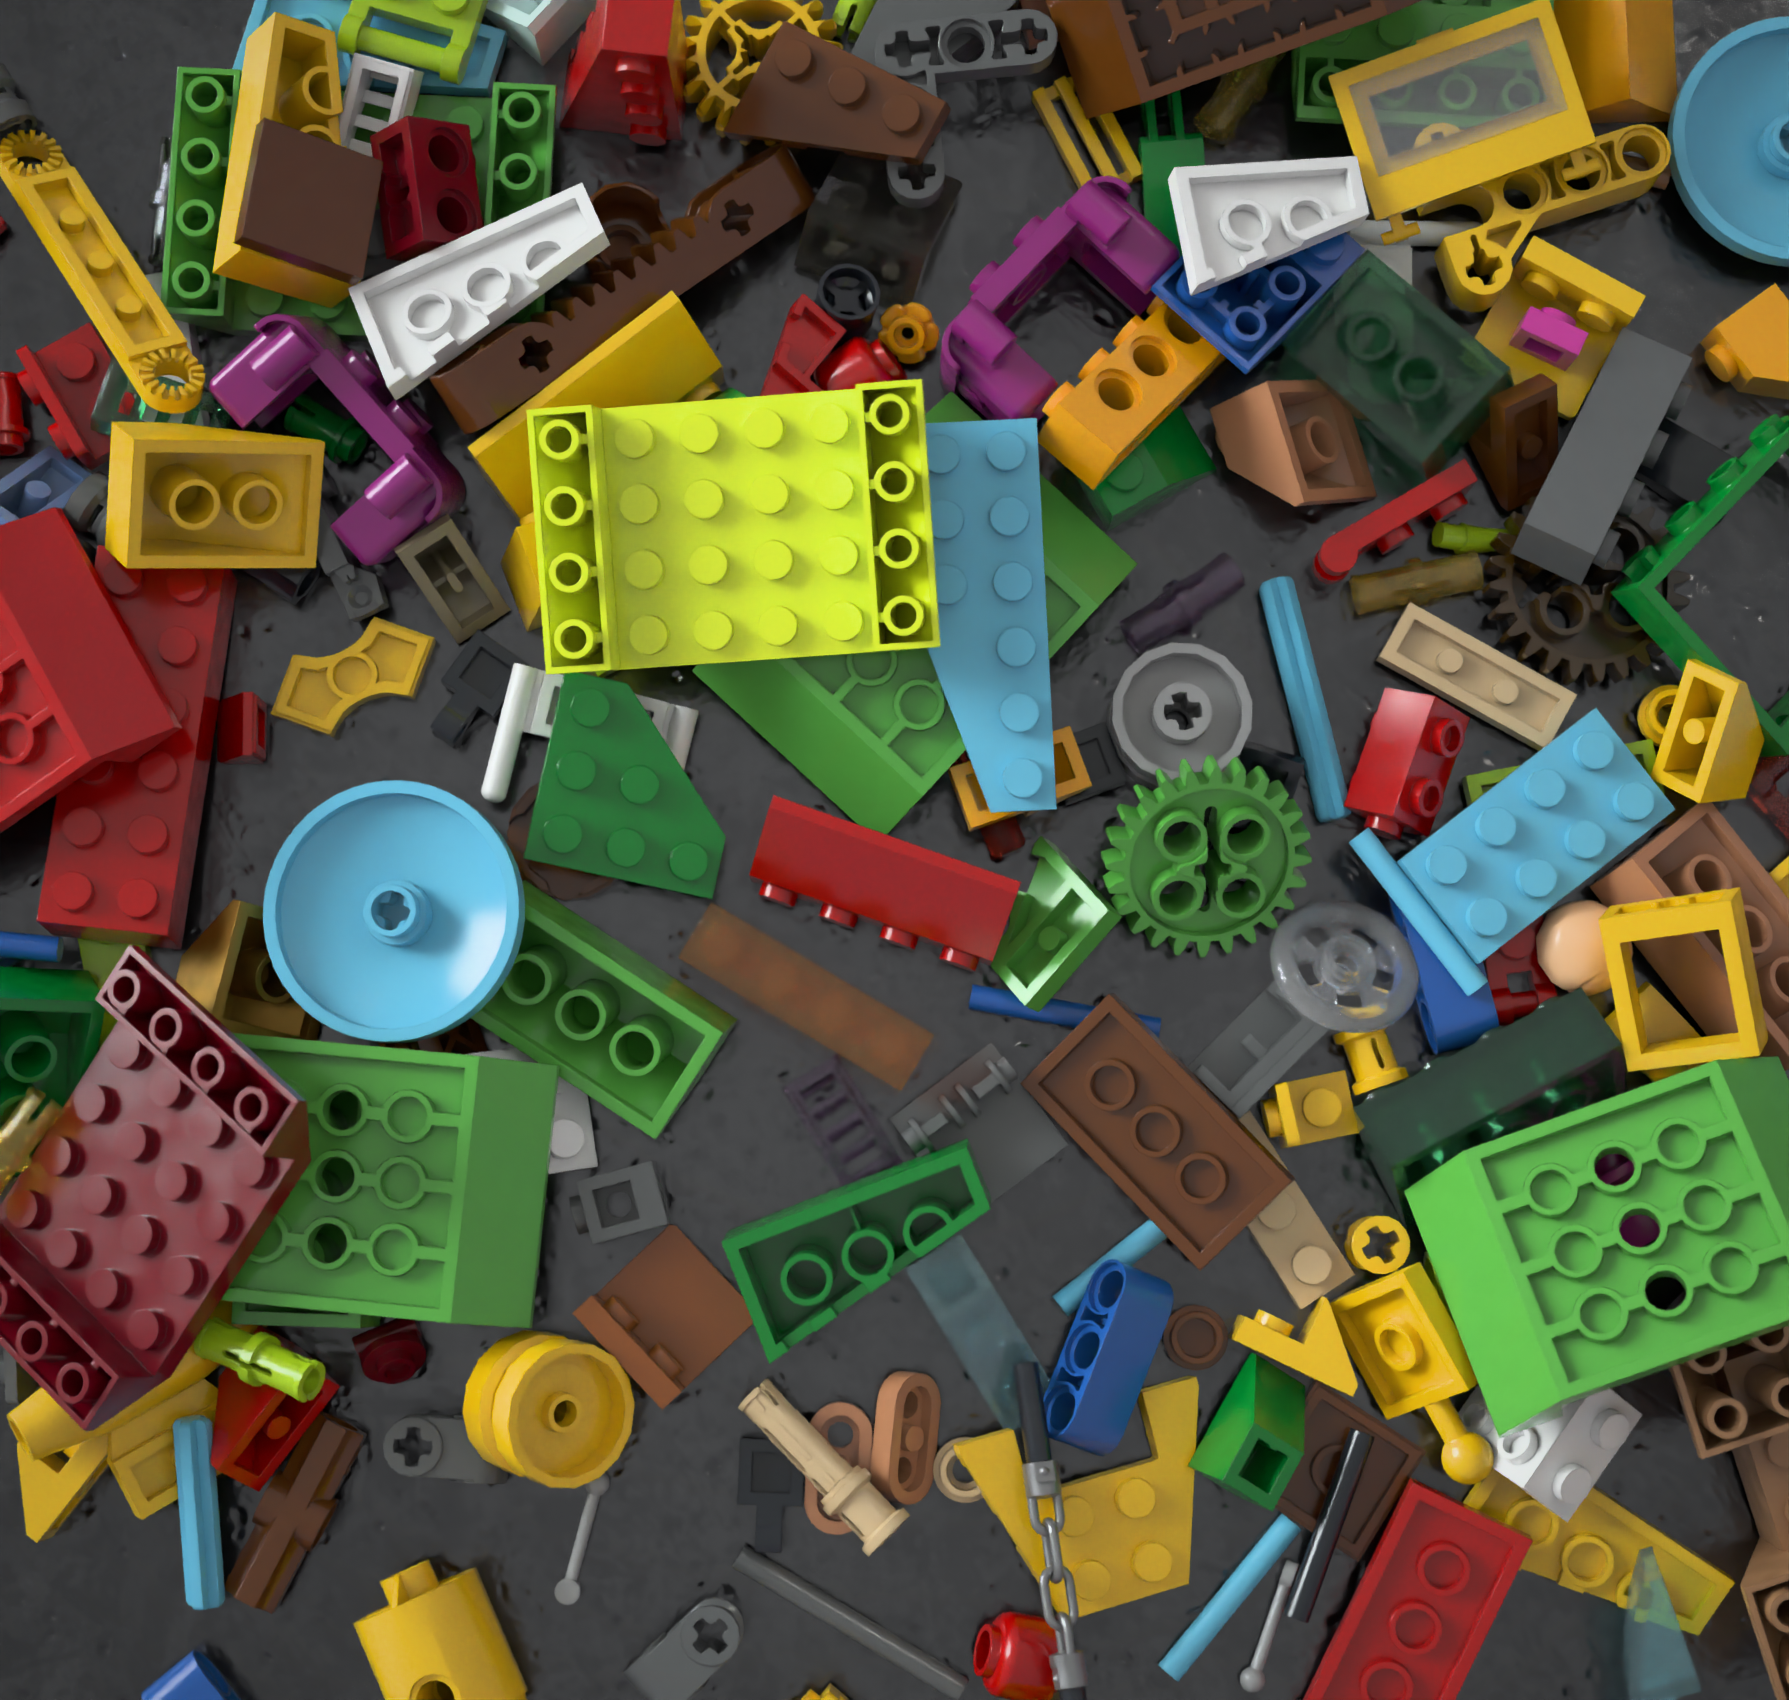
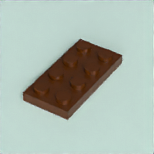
(1157, 1131)

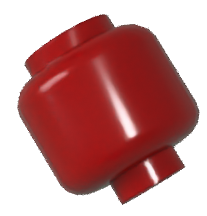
(858, 363)
(1015, 1657)

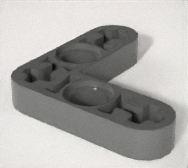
(926, 77)

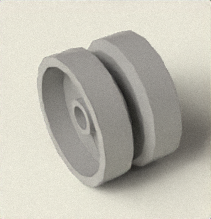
(1182, 680)

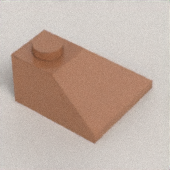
(1294, 443)

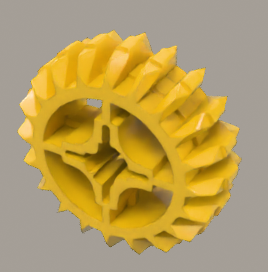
(729, 22)

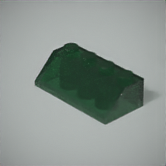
(1500, 1085)

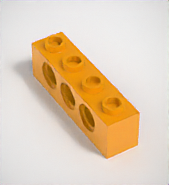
(1126, 393)

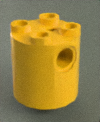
(439, 1640)

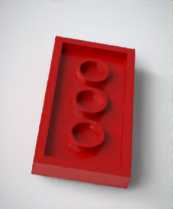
(1422, 1602)

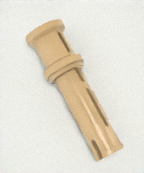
(843, 1487)

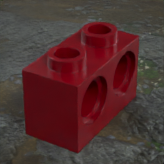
(425, 185)

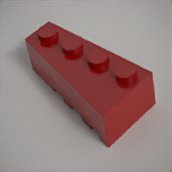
(629, 72)

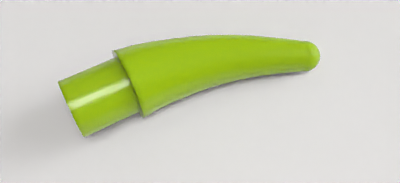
(1464, 537)

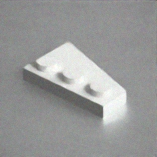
(1261, 212)

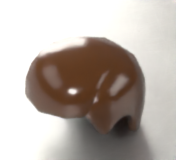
(627, 218)

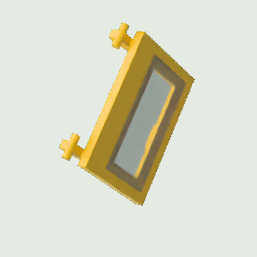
(1463, 112)

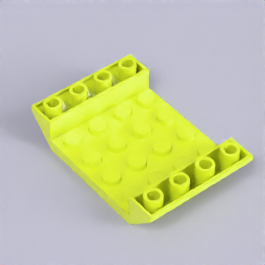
(734, 529)

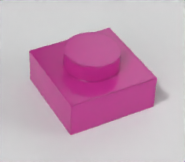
(1549, 336)

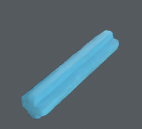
(198, 1512)

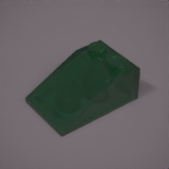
(1399, 364)

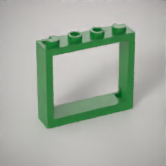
(1685, 530)

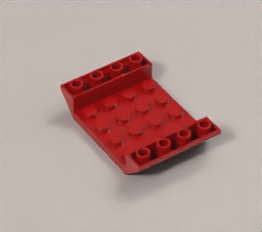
(67, 669)

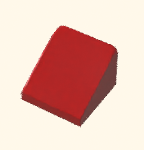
(242, 729)

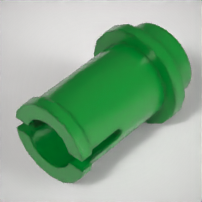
(342, 437)

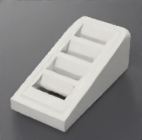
(357, 93)

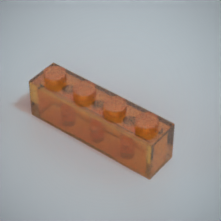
(805, 997)

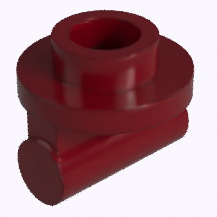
(391, 1351)

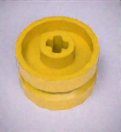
(548, 1408)

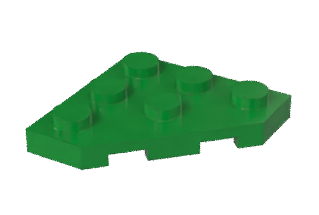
(618, 796)

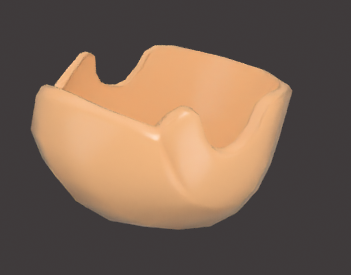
(1573, 948)

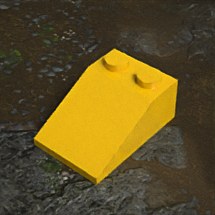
(212, 497)

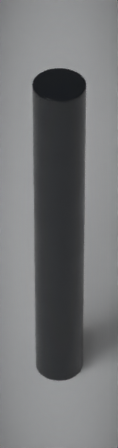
(1329, 1525)

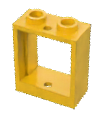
(1675, 917)

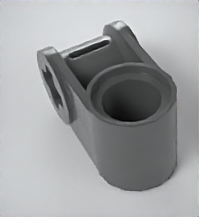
(451, 1452)
(680, 1661)

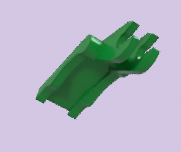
(1159, 157)

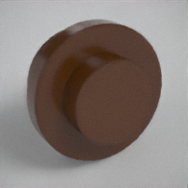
(1195, 1337)

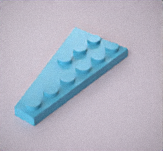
(994, 605)

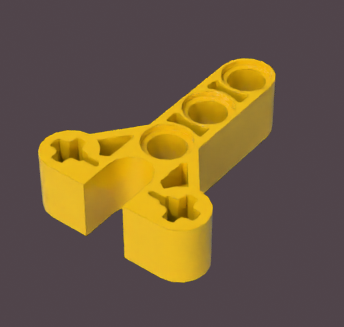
(1552, 200)

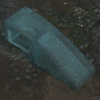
(1654, 1646)

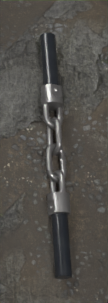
(1043, 1482)

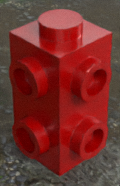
(1406, 763)

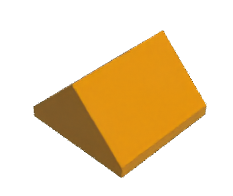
(1621, 57)

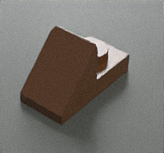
(1519, 440)

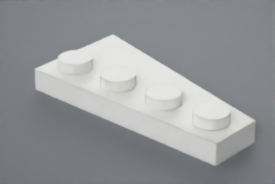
(465, 289)

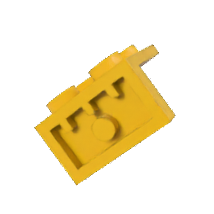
(1559, 281)

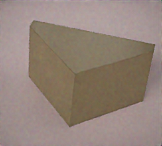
(452, 578)

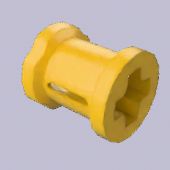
(1370, 1059)
(1395, 1250)

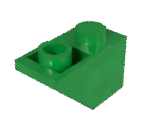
(1255, 1435)

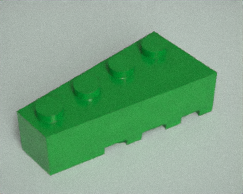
(846, 1243)

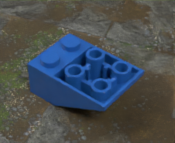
(1260, 308)

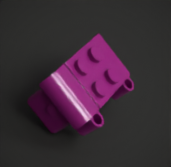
(1104, 238)
(289, 360)

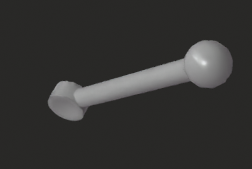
(569, 1589)
(1252, 1678)

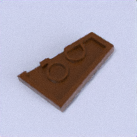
(834, 101)

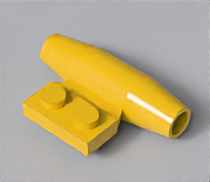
(138, 1436)

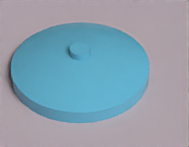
(1734, 141)
(393, 912)

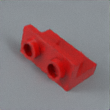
(68, 381)

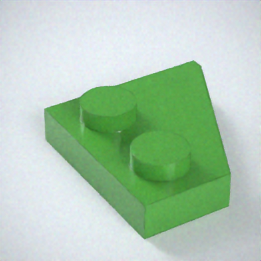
(1051, 928)

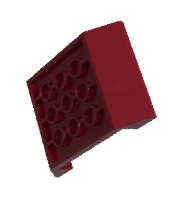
(143, 1197)

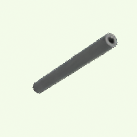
(850, 1623)

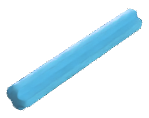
(1304, 698)

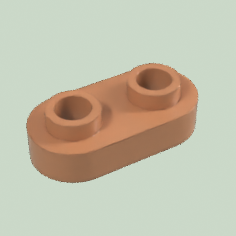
(905, 1437)
(856, 1453)

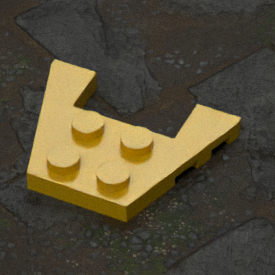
(1122, 1526)

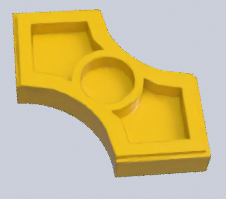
(378, 665)

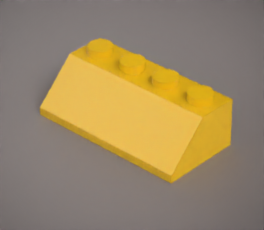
(645, 363)

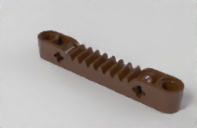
(488, 375)

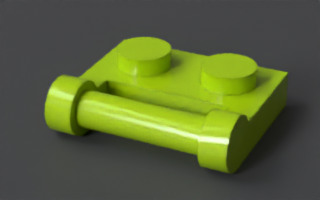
(446, 17)

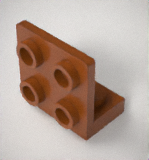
(666, 1315)

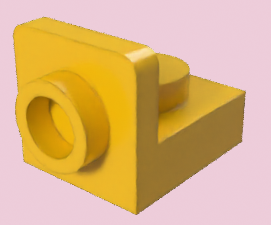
(1309, 1110)

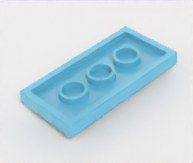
(1535, 836)

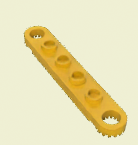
(101, 272)

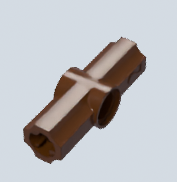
(294, 1512)

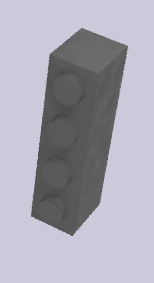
(1602, 455)

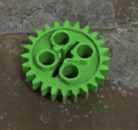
(1262, 854)

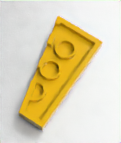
(1600, 1549)

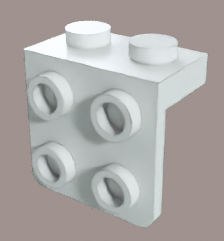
(1560, 1457)

